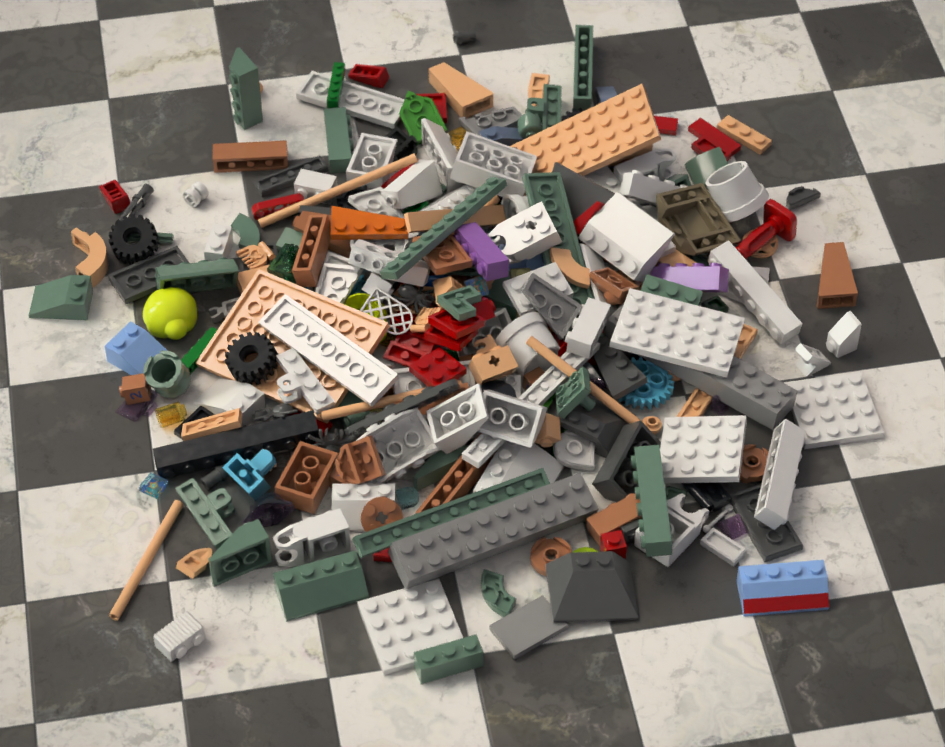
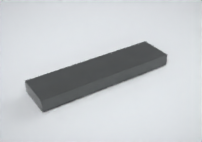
(287, 177)

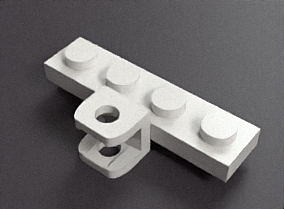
(301, 383)

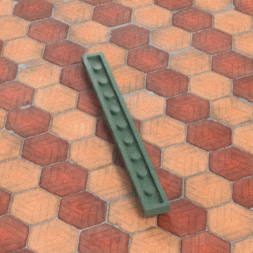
(443, 228)
(382, 537)

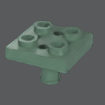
(574, 392)

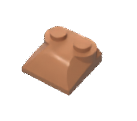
(612, 285)

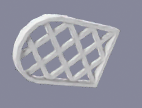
(376, 289)

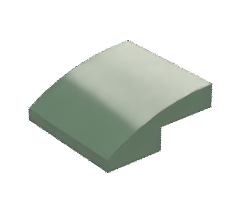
(705, 164)

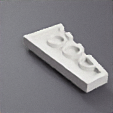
(337, 281)

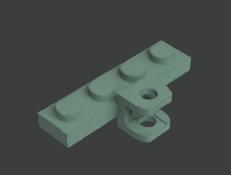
(548, 106)
(208, 510)

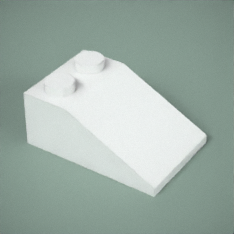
(370, 154)
(230, 395)
(457, 419)

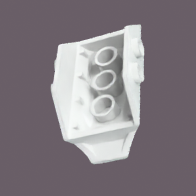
(402, 443)

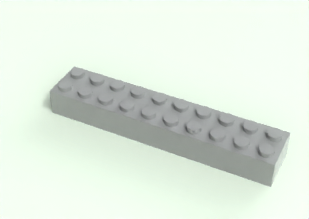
(744, 388)
(492, 530)

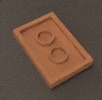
(447, 256)

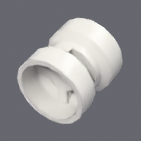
(195, 194)

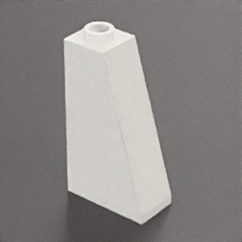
(413, 186)

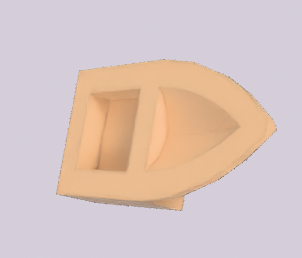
(536, 85)
(194, 562)

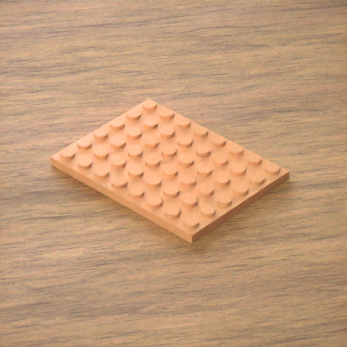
(256, 301)

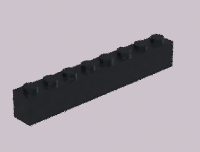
(247, 441)

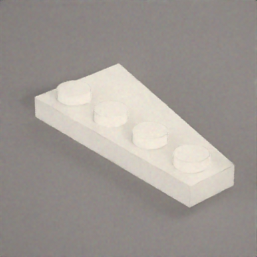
(373, 202)

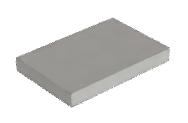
(527, 627)

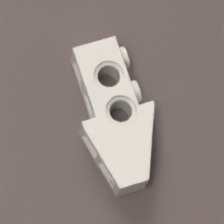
(375, 258)

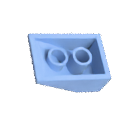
(132, 349)

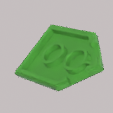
(415, 109)

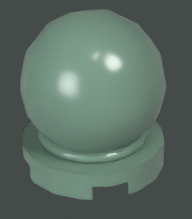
(167, 374)

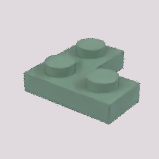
(460, 302)

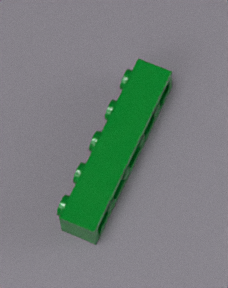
(336, 85)
(192, 356)

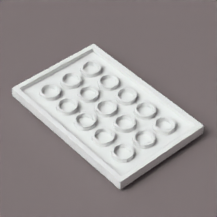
(677, 332)

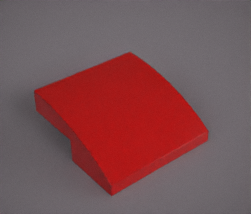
(408, 348)

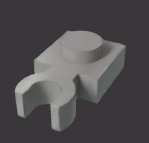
(218, 313)

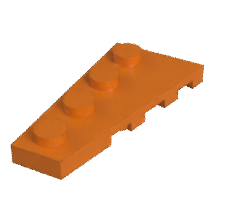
(356, 224)

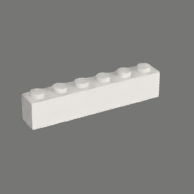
(756, 294)
(780, 474)

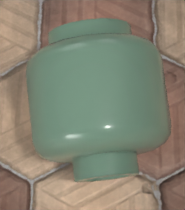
(529, 125)

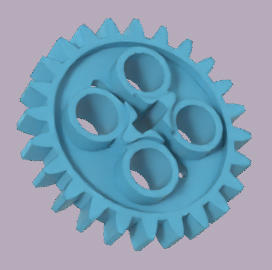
(654, 392)

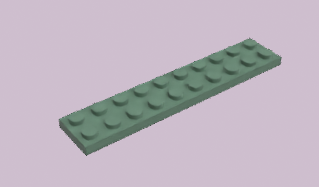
(551, 191)

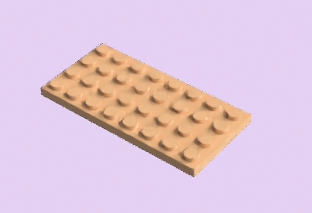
(596, 135)

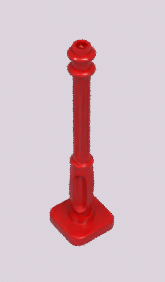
(777, 221)

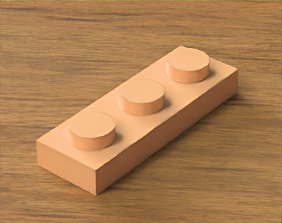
(744, 134)
(212, 424)

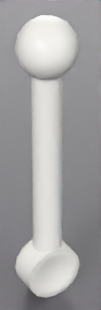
(728, 509)

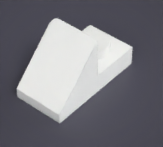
(810, 360)

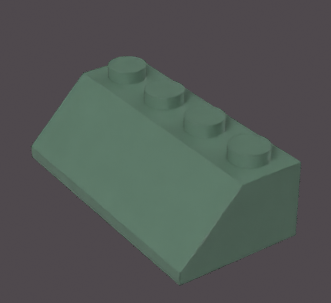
(245, 90)
(198, 276)
(320, 585)

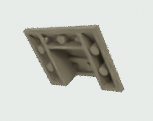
(694, 220)

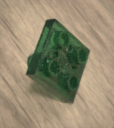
(284, 263)

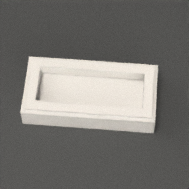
(723, 547)

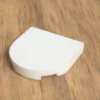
(575, 451)

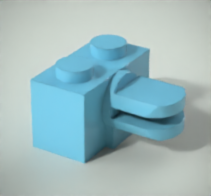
(251, 473)

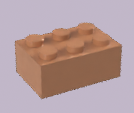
(306, 477)

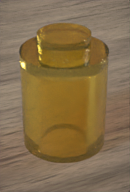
(170, 414)

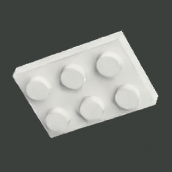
(549, 273)

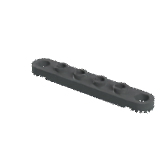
(428, 396)

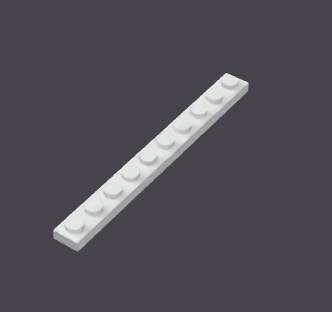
(537, 393)

